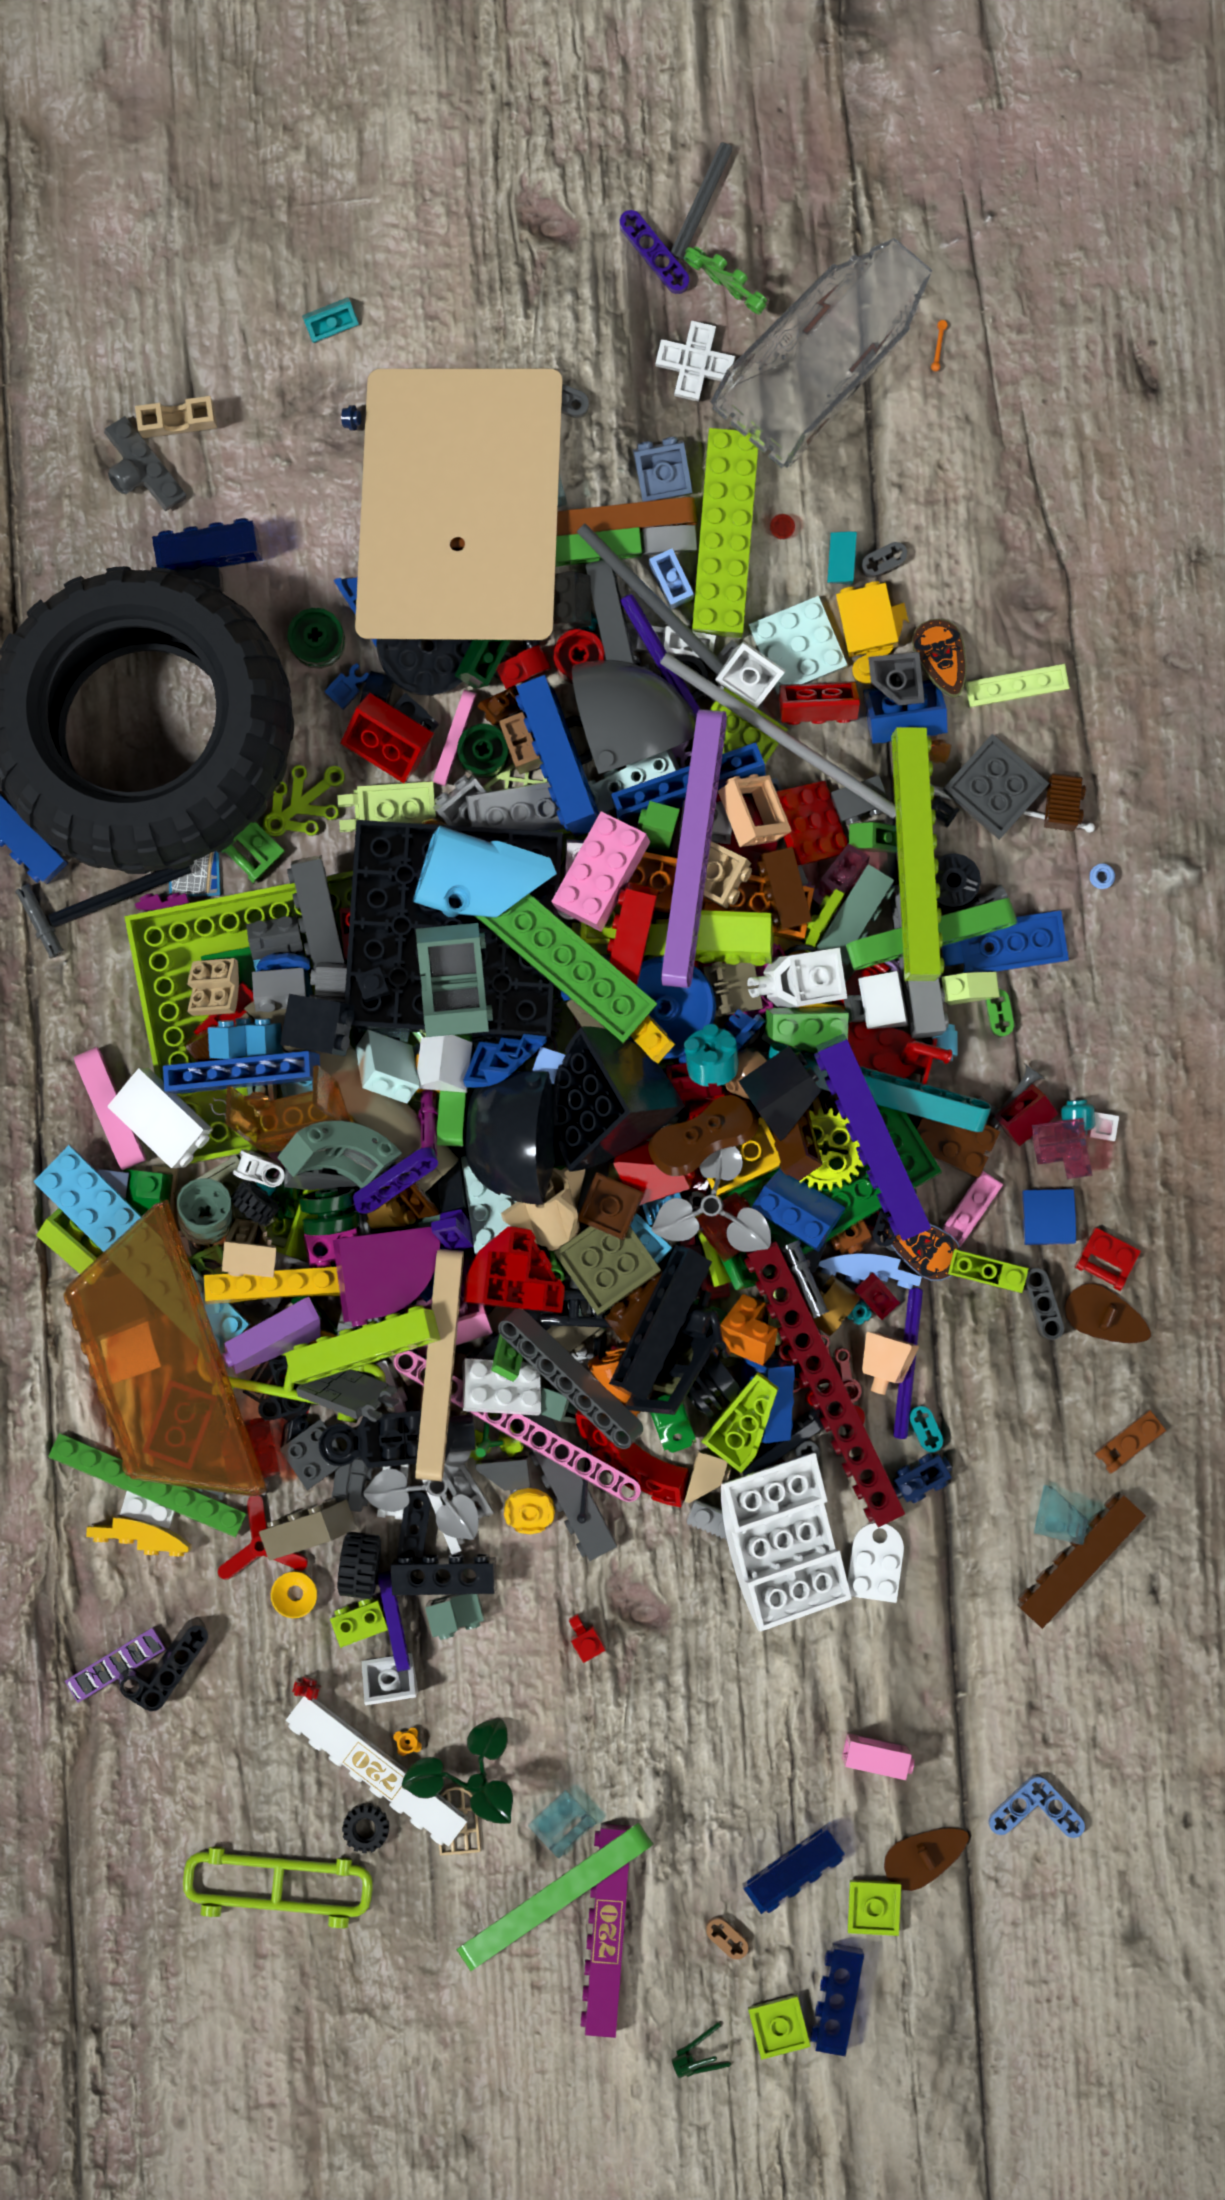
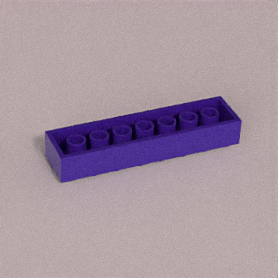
(874, 1139)

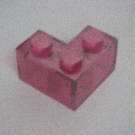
(1066, 1143)

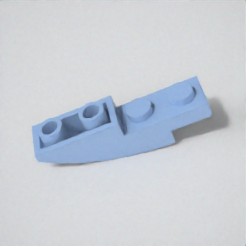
(859, 1265)

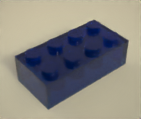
(211, 546)

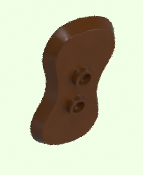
(685, 1145)

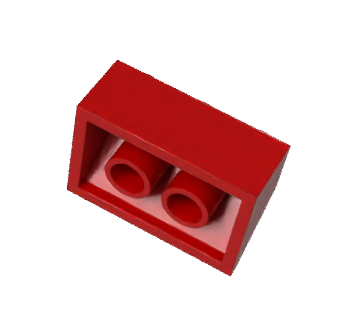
(818, 703)

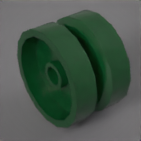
(314, 623)
(329, 1211)

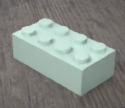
(484, 1209)

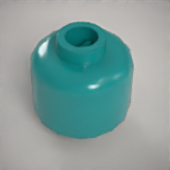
(1079, 1109)

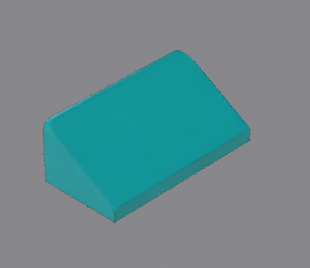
(330, 319)
(842, 557)

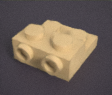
(724, 875)

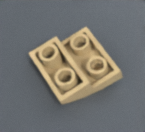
(213, 987)

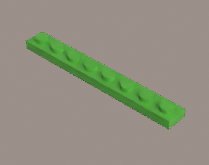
(173, 1497)

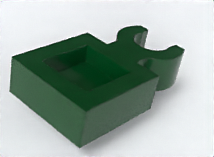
(286, 1198)

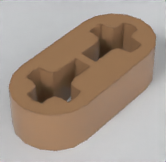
(731, 1933)

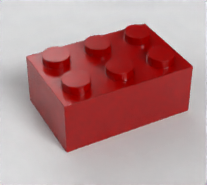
(386, 738)

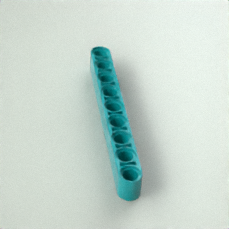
(910, 1096)

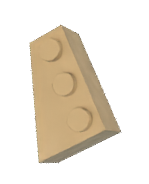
(248, 1250)

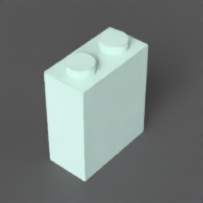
(387, 1066)

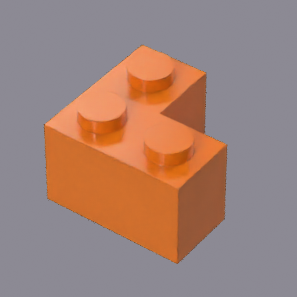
(746, 1333)

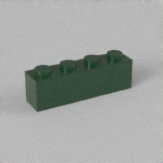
(481, 662)

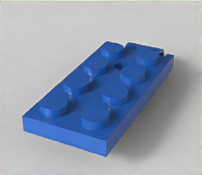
(1029, 943)

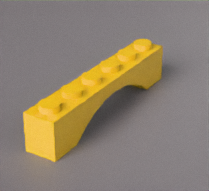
(286, 1283)

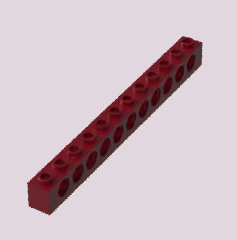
(889, 1506)

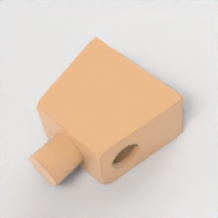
(886, 1360)

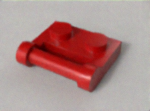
(1111, 1251)

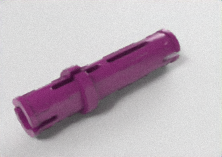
(429, 1117)

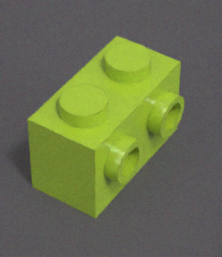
(358, 1622)

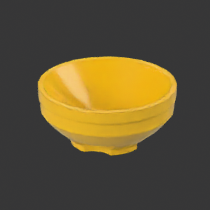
(284, 1604)

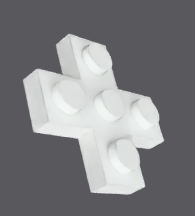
(694, 360)

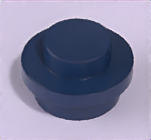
(351, 417)

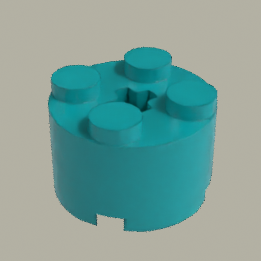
(711, 1056)

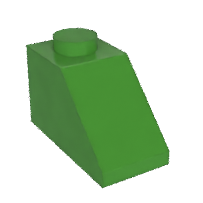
(873, 837)

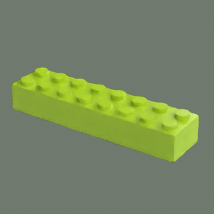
(725, 534)

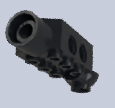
(391, 1440)

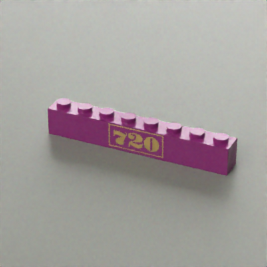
(605, 1945)

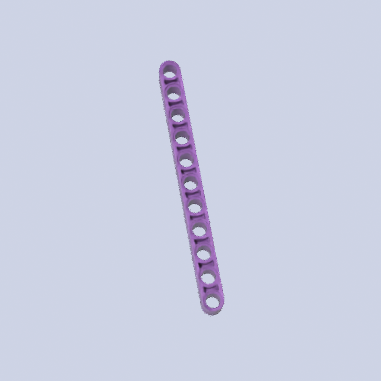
(694, 848)

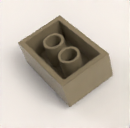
(307, 1528)

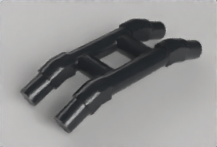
(574, 1319)

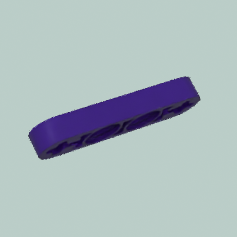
(650, 254)
(418, 1163)
(394, 1622)

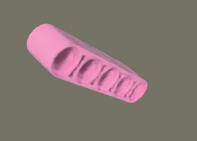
(101, 1092)

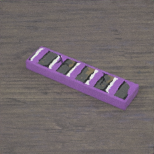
(112, 1665)

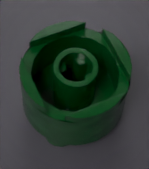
(477, 737)

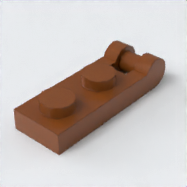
(1130, 1441)

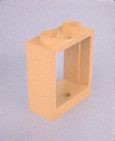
(768, 805)

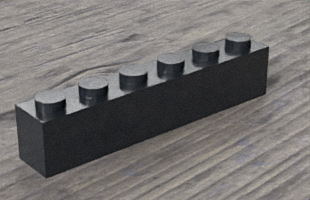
(660, 1322)

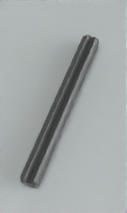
(701, 200)

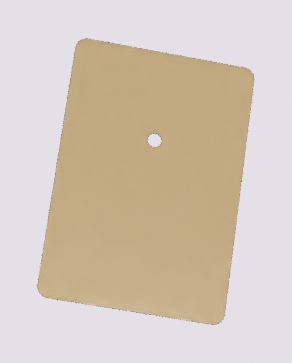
(465, 461)

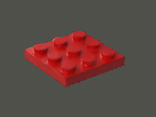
(813, 823)

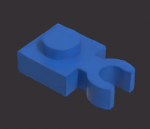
(344, 689)

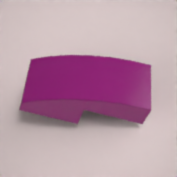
(154, 902)

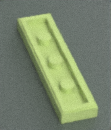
(1017, 685)

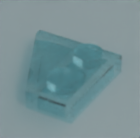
(1059, 1518)

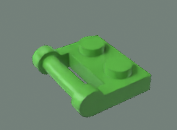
(260, 846)

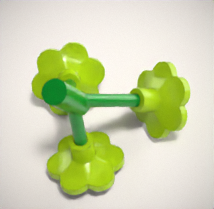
(505, 1442)

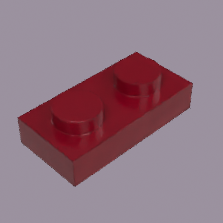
(877, 1296)

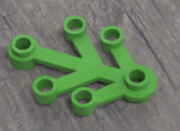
(733, 282)

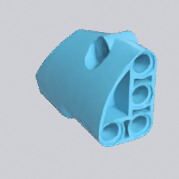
(478, 874)

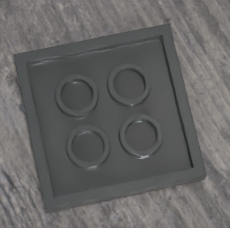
(995, 786)

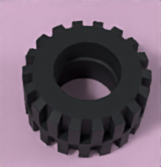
(359, 1565)

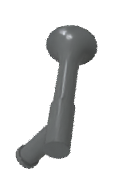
(1029, 1077)

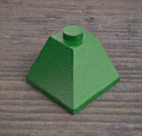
(147, 1189)

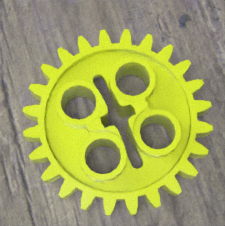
(830, 1126)

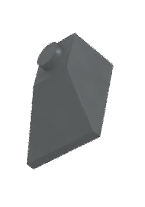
(506, 1473)

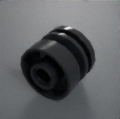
(968, 876)

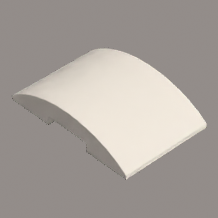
(783, 1542)

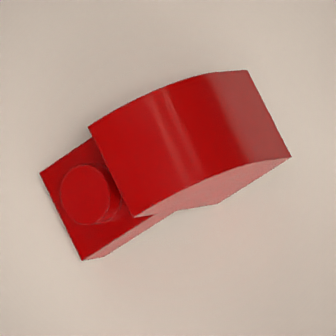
(523, 667)

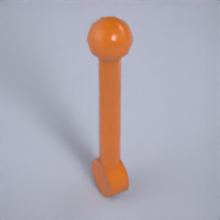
(942, 325)

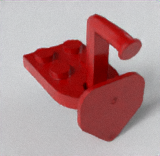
(894, 1051)

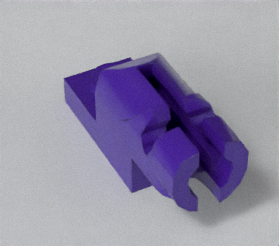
(453, 1230)

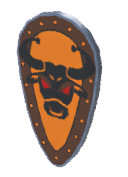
(927, 1252)

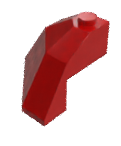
(514, 1274)

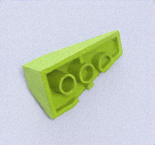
(742, 1424)

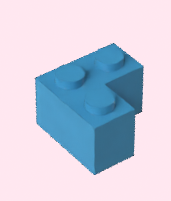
(244, 1038)

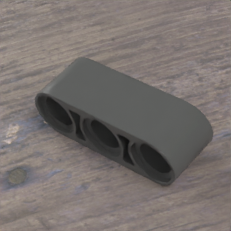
(1052, 1312)

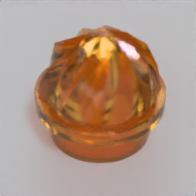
(939, 751)

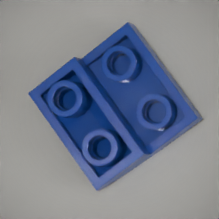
(1049, 1217)

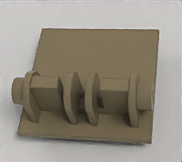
(731, 987)

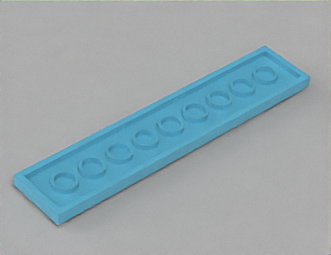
(107, 1215)

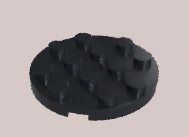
(421, 670)

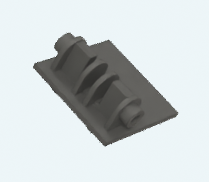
(305, 1456)

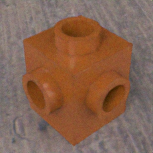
(858, 1237)

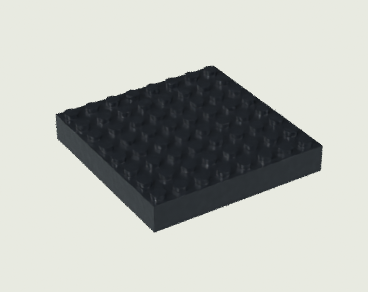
(386, 921)

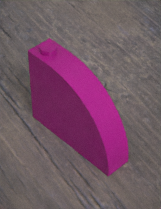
(383, 1271)

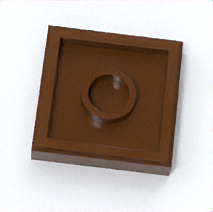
(610, 1206)

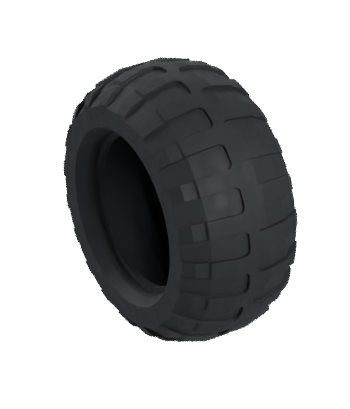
(115, 617)

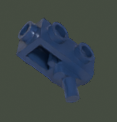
(915, 1481)

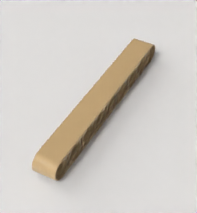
(440, 1366)

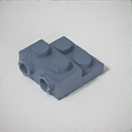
(662, 469)

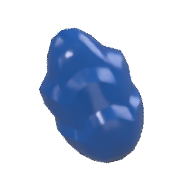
(280, 961)

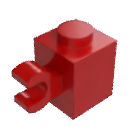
(586, 1640)

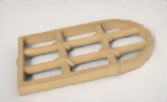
(464, 1830)

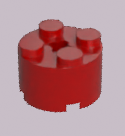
(572, 642)

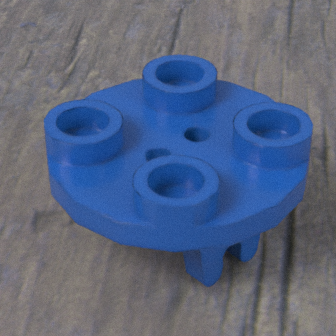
(743, 1027)

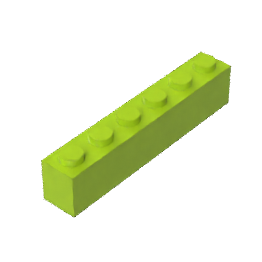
(363, 1345)

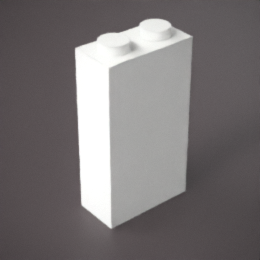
(160, 1118)

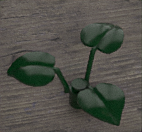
(490, 1800)

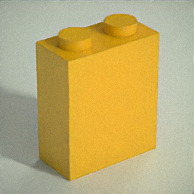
(867, 619)

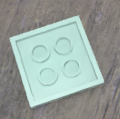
(799, 642)

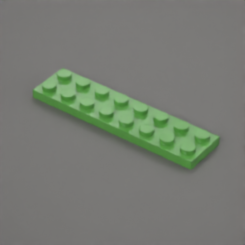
(572, 966)

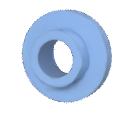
(1109, 872)

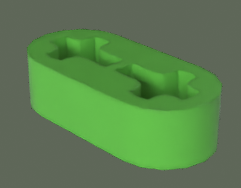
(1006, 1015)

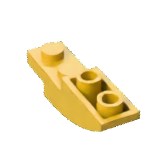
(652, 1039)
(149, 1536)

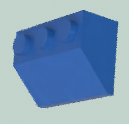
(885, 715)
(798, 1209)
(783, 1376)

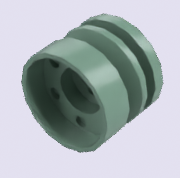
(200, 1199)

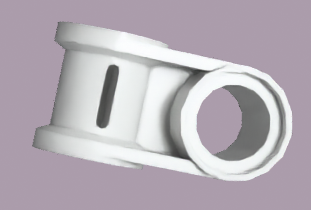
(257, 1168)

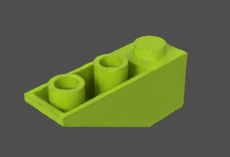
(988, 1271)

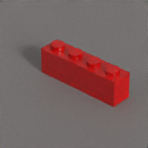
(632, 929)

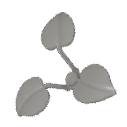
(678, 1221)
(454, 1519)

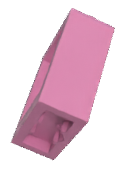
(877, 1756)

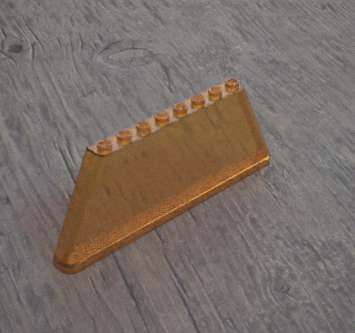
(161, 1363)

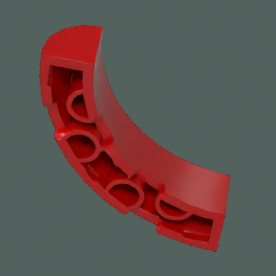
(657, 1478)

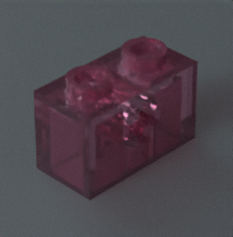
(844, 872)

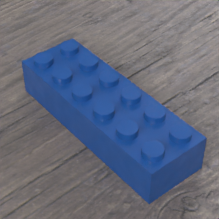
(558, 754)

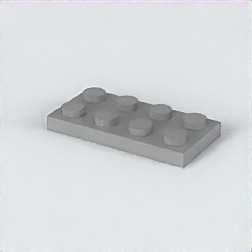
(515, 808)

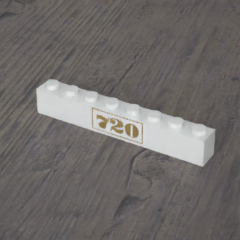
(375, 1768)

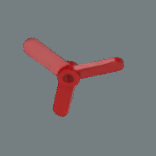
(250, 1552)

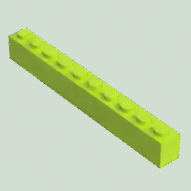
(916, 854)

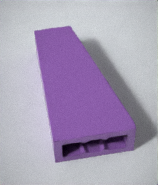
(273, 1336)

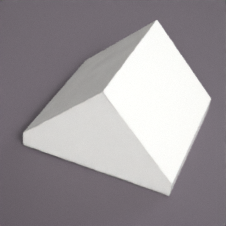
(749, 674)
(883, 1001)
(443, 1063)
(384, 1683)

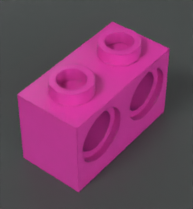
(326, 1241)

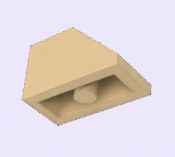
(706, 1475)

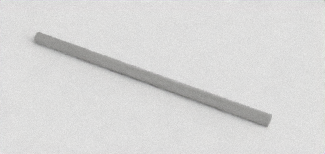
(778, 734)

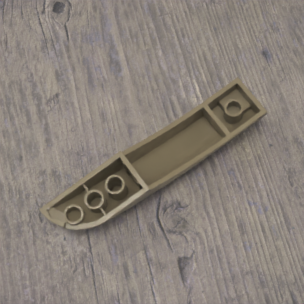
(378, 1112)

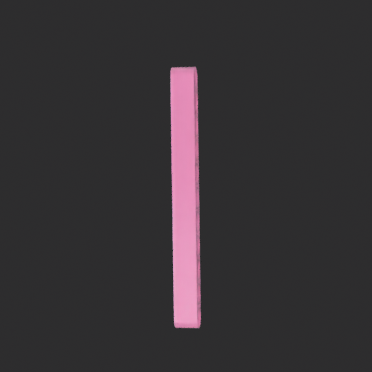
(525, 1437)

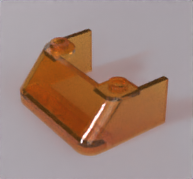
(273, 1123)

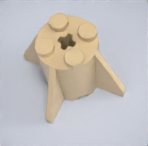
(557, 1218)

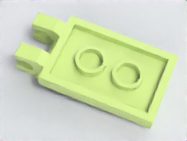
(389, 803)

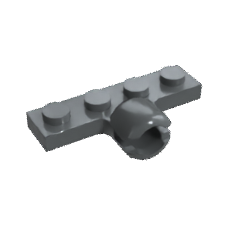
(140, 466)

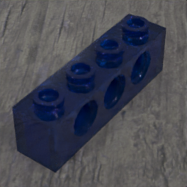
(836, 2040)

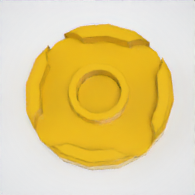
(529, 1510)

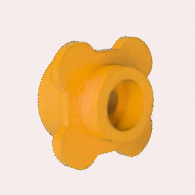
(414, 1744)

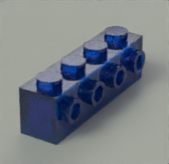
(794, 1869)

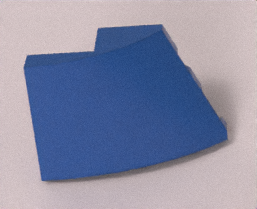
(497, 1061)

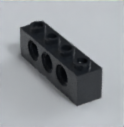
(407, 1584)

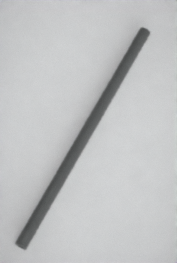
(656, 604)

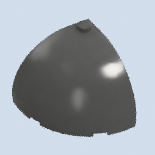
(629, 712)

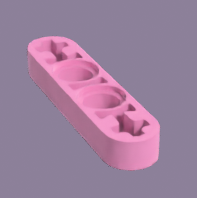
(457, 728)

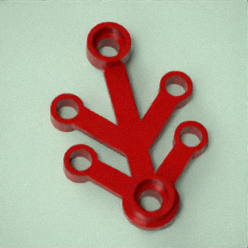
(844, 1370)

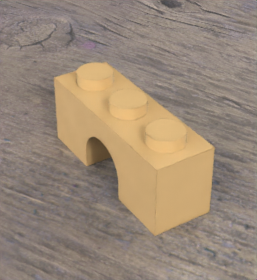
(161, 420)

